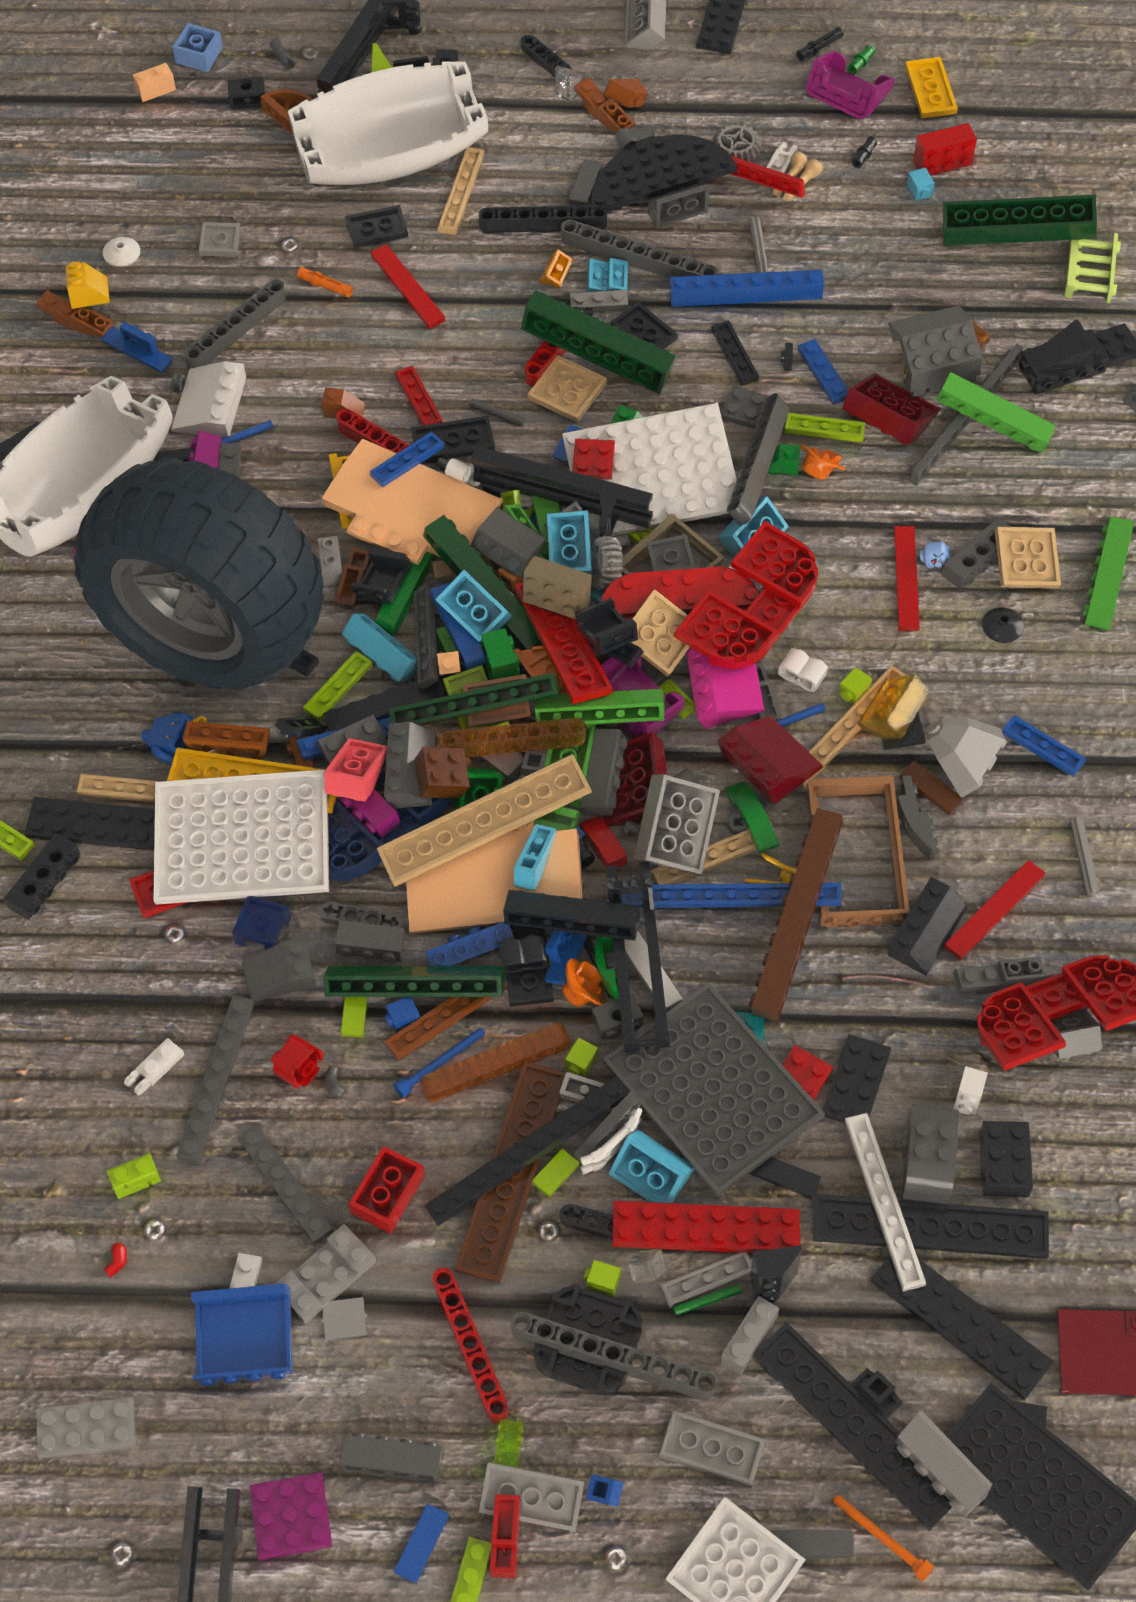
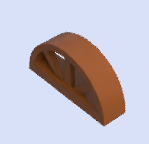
(274, 100)
(227, 739)

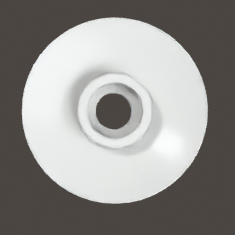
(121, 252)

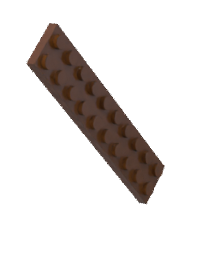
(501, 1209)

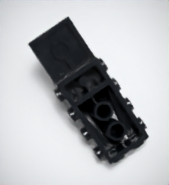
(1076, 355)

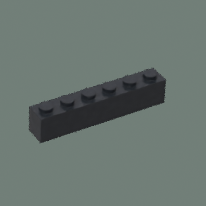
(571, 915)

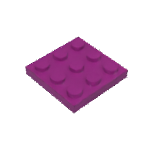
(290, 1516)

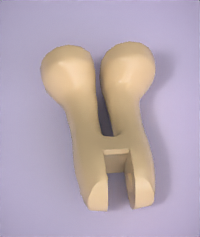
(799, 163)

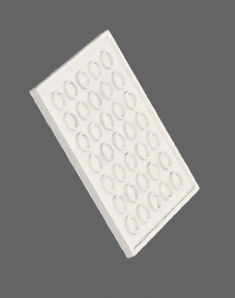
(672, 455)
(241, 837)

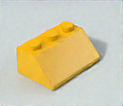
(86, 285)

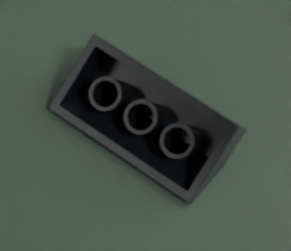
(927, 926)

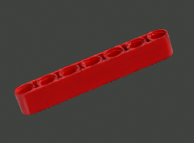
(474, 1355)

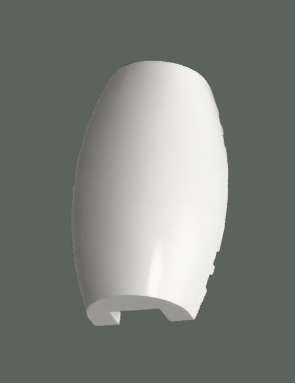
(387, 124)
(71, 458)

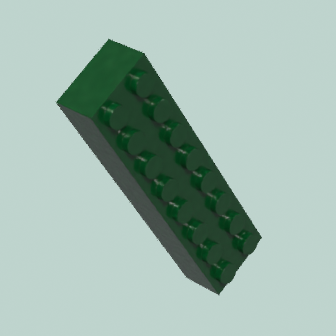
(1019, 220)
(597, 342)

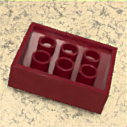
(890, 408)
(768, 757)
(641, 760)

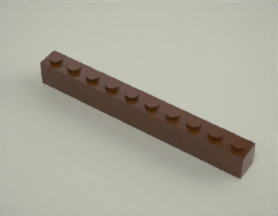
(797, 915)

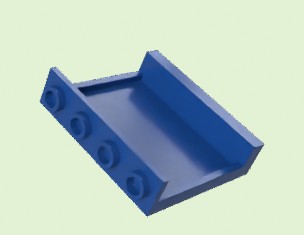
(243, 1333)

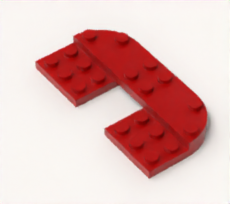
(681, 588)
(741, 637)
(1018, 1018)

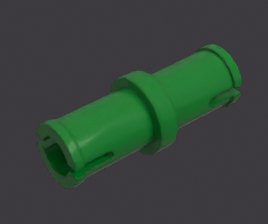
(861, 59)

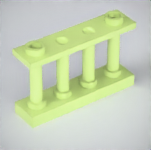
(1074, 270)

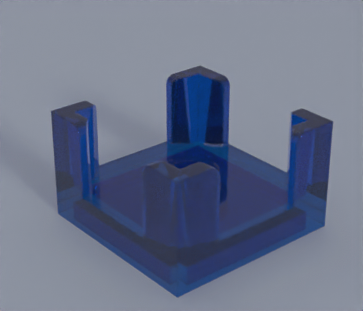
(261, 922)

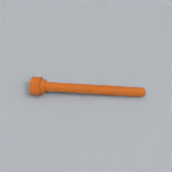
(920, 1567)

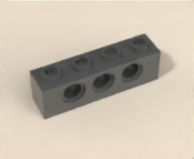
(957, 569)

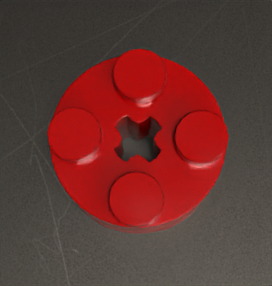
(297, 1061)

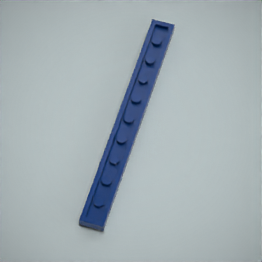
(728, 895)

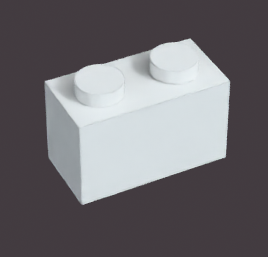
(970, 1091)

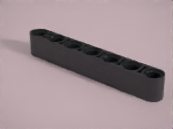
(539, 218)

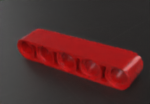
(540, 362)
(359, 428)

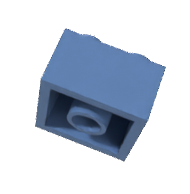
(197, 47)

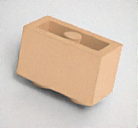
(154, 82)

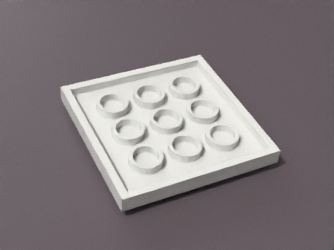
(735, 1561)

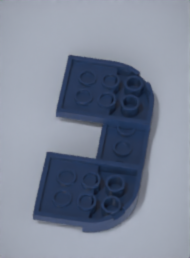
(354, 848)

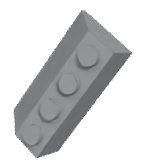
(644, 23)
(943, 1464)

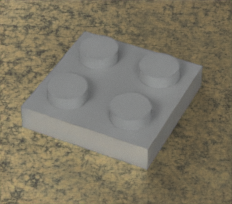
(219, 239)

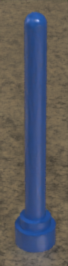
(404, 1086)

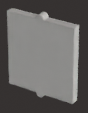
(344, 1319)

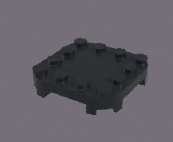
(596, 1315)

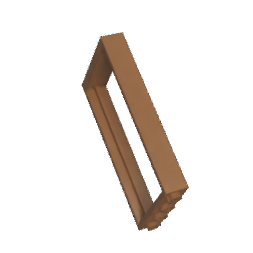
(865, 786)

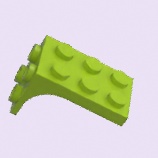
(454, 685)

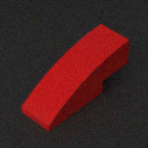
(604, 842)
(505, 1536)

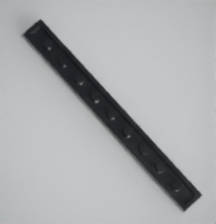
(526, 1151)

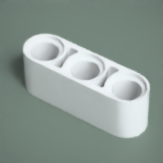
(461, 471)

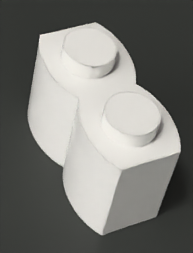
(803, 670)

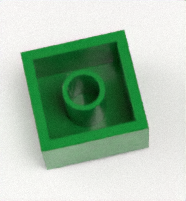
(499, 654)

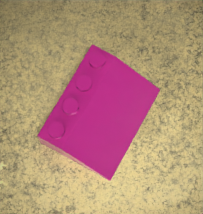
(723, 693)

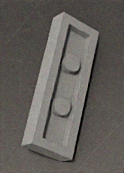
(601, 300)

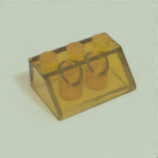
(894, 706)

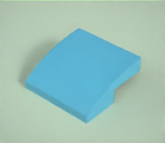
(607, 275)

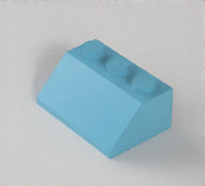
(736, 536)
(570, 540)
(473, 606)
(650, 1169)

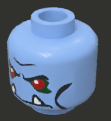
(935, 554)

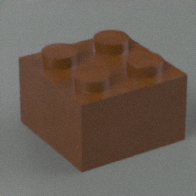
(441, 772)

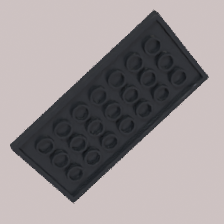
(1045, 1487)

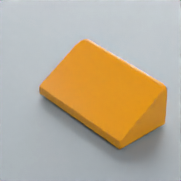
(556, 269)

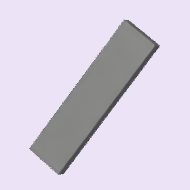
(706, 1279)

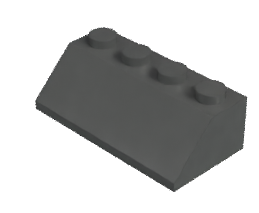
(401, 779)

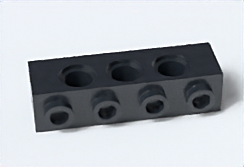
(43, 865)

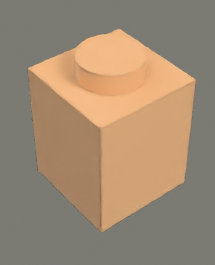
(448, 663)

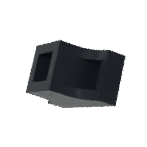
(878, 1392)

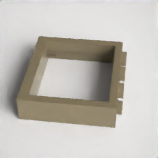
(664, 530)

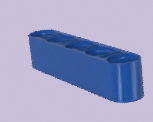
(466, 645)

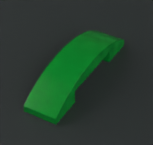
(753, 815)
(608, 976)

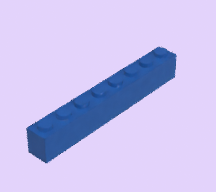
(746, 288)

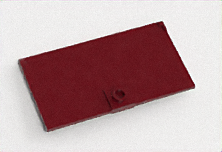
(1097, 1352)

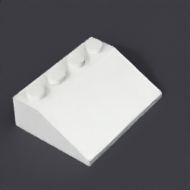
(210, 399)

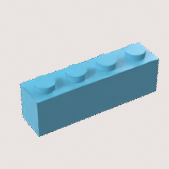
(381, 648)

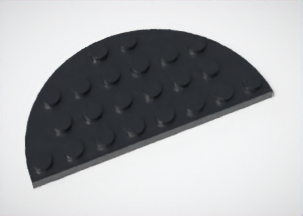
(659, 168)

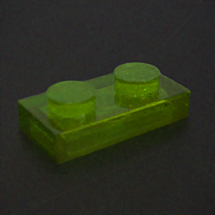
(509, 1443)

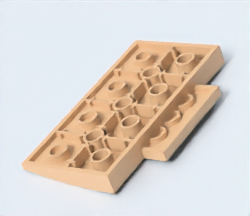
(400, 511)
(476, 884)

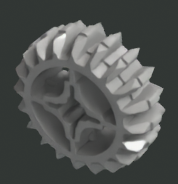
(739, 141)
(606, 562)

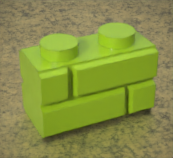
(133, 1176)

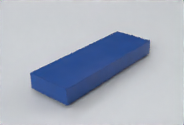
(421, 1543)

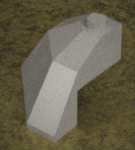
(965, 750)

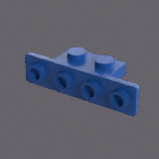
(137, 345)
(468, 946)
(560, 949)

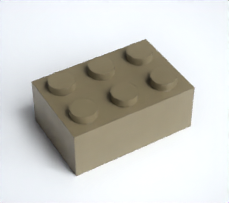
(556, 587)

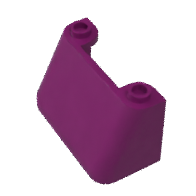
(843, 90)
(626, 679)

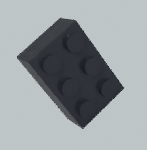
(1006, 1159)

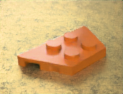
(537, 663)

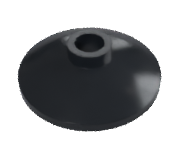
(1002, 631)

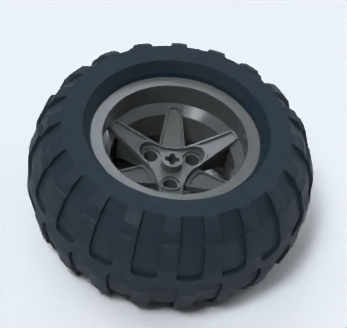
(199, 573)

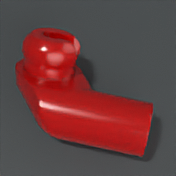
(119, 1259)

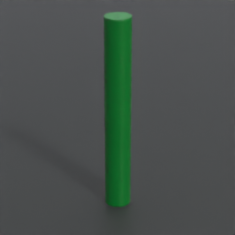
(707, 1299)

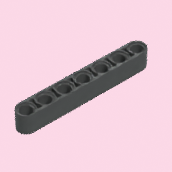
(235, 324)

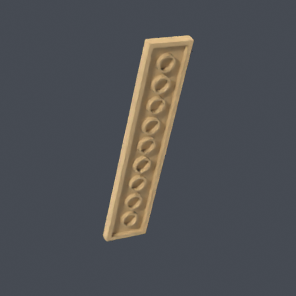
(484, 820)

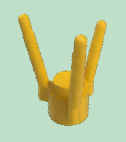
(784, 875)

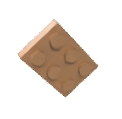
(500, 715)

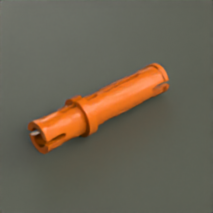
(317, 279)

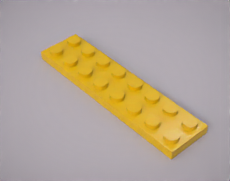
(199, 765)

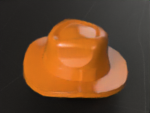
(820, 463)
(583, 984)

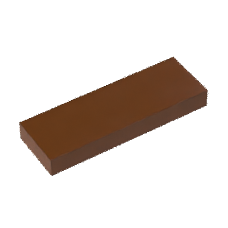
(933, 788)

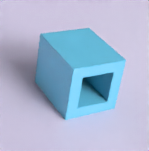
(920, 184)

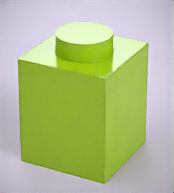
(854, 685)
(581, 1058)
(602, 1278)

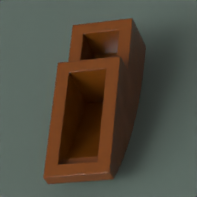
(352, 572)

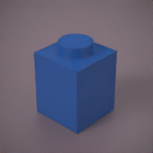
(401, 1013)
(604, 1490)

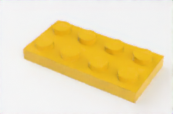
(931, 87)

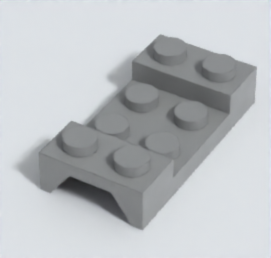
(327, 1273)

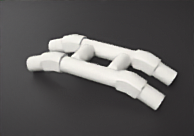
(599, 1158)

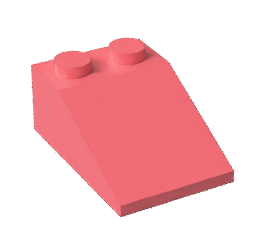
(355, 769)

